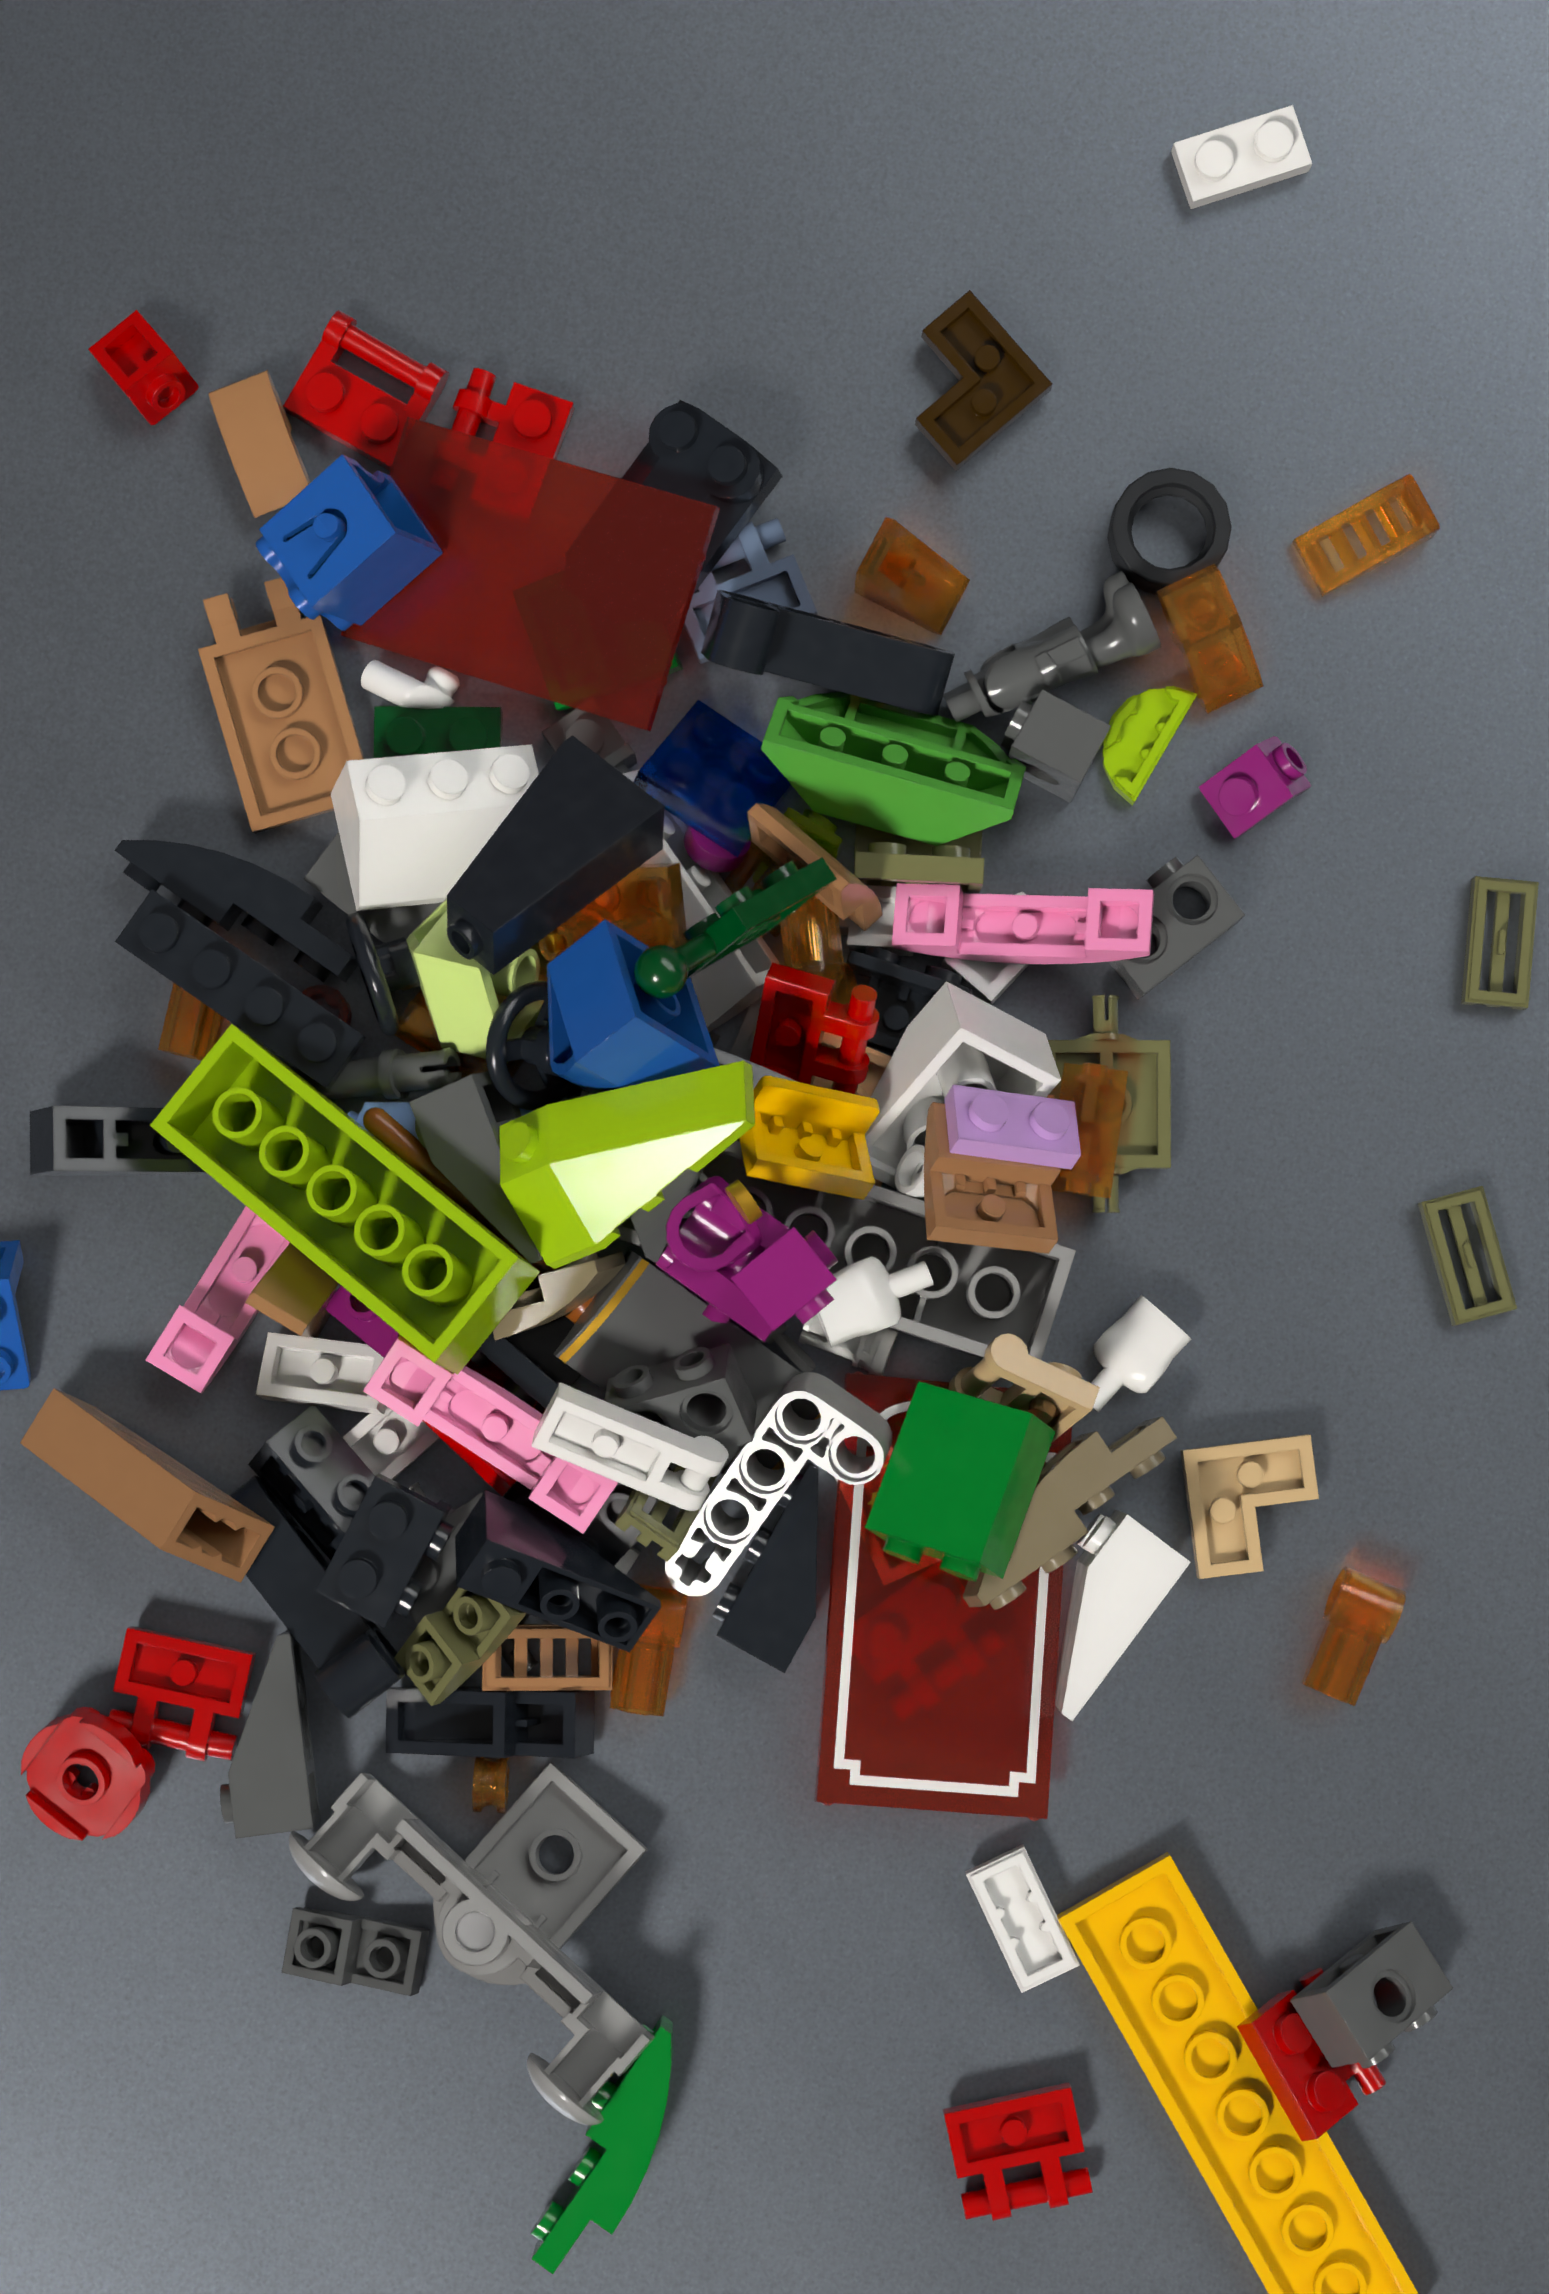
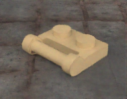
(1041, 1388)

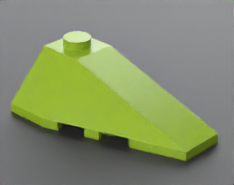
(603, 1156)

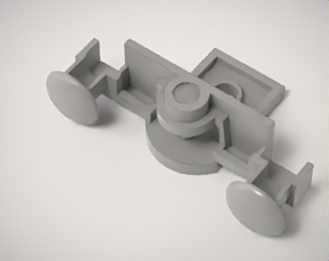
(504, 1912)

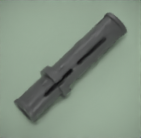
(392, 1074)

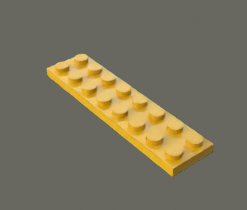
(1180, 2017)

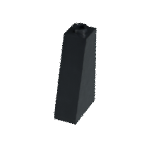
(552, 856)

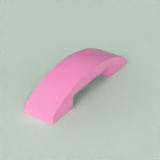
(1023, 927)
(216, 1312)
(491, 1426)

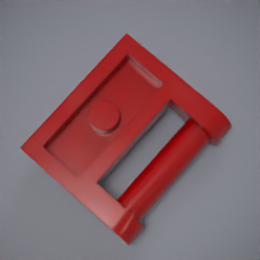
(353, 408)

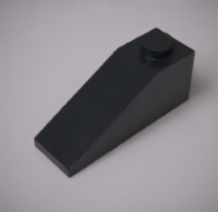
(102, 1143)

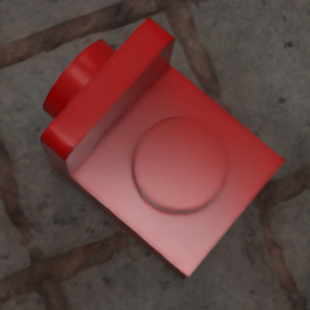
(144, 368)

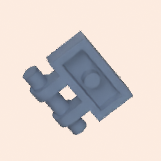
(771, 582)

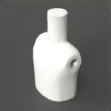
(868, 1298)
(1136, 1351)

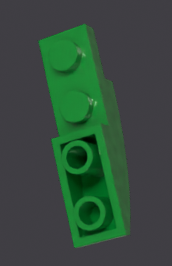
(628, 2137)

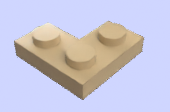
(1226, 1487)

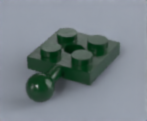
(743, 918)

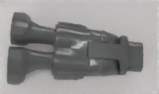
(1058, 655)

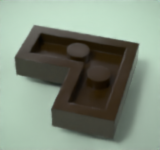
(993, 386)

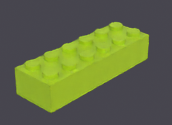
(345, 1200)

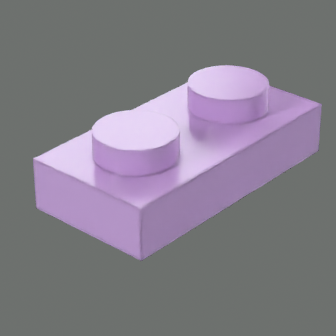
(1012, 1127)

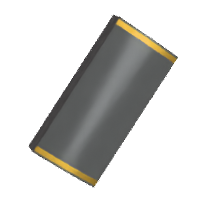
(652, 1320)

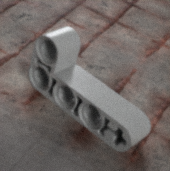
(762, 1487)

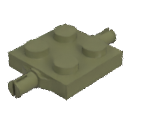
(1147, 1102)

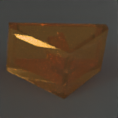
(909, 578)

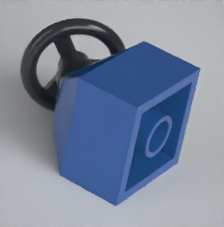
(597, 1025)

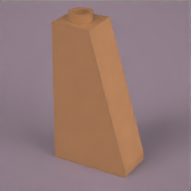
(146, 1487)

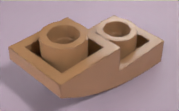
(259, 442)

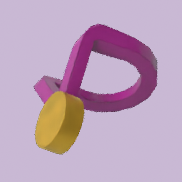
(747, 1209)

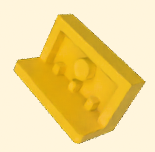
(810, 1137)

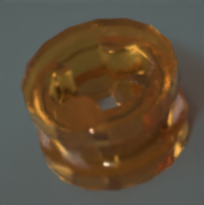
(491, 1784)

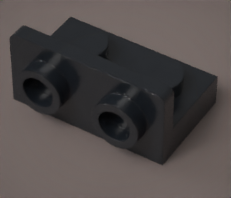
(314, 1477)

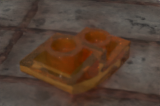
(1210, 638)

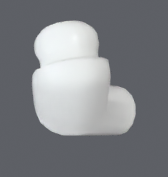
(408, 691)

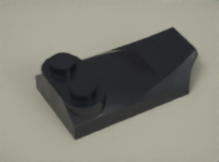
(709, 464)

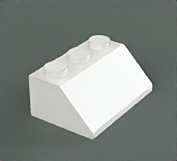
(423, 819)

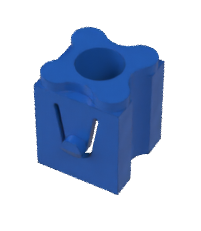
(347, 544)

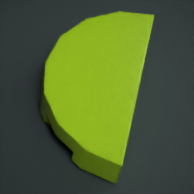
(1140, 736)

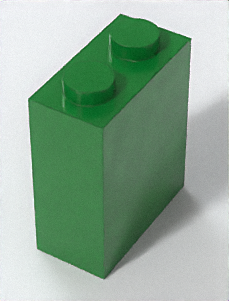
(959, 1482)

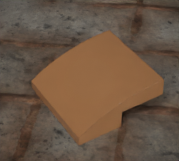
(787, 843)
(985, 1198)

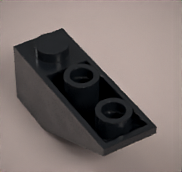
(548, 1573)
(779, 1594)

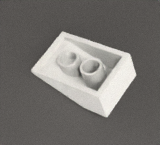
(945, 1045)
(1112, 1597)

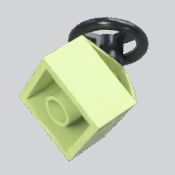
(456, 989)

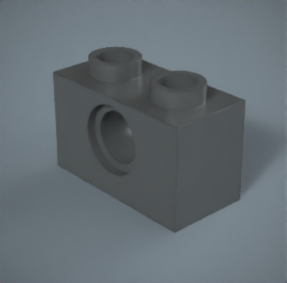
(1054, 743)
(1341, 2001)

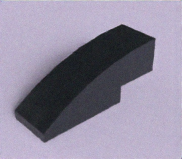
(491, 1723)

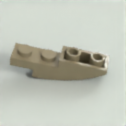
(1070, 1480)

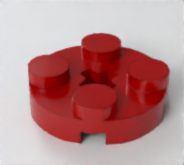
(112, 1754)

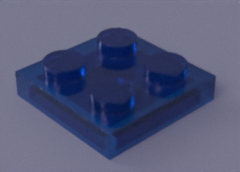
(711, 777)

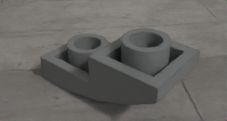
(355, 1950)

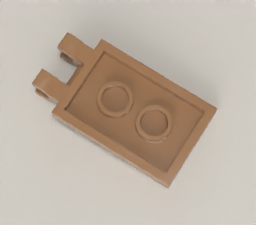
(279, 709)

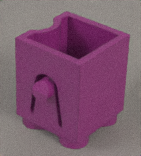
(708, 1234)

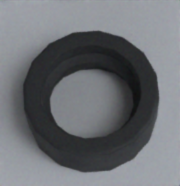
(1159, 484)

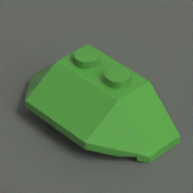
(892, 766)

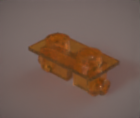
(1099, 1110)

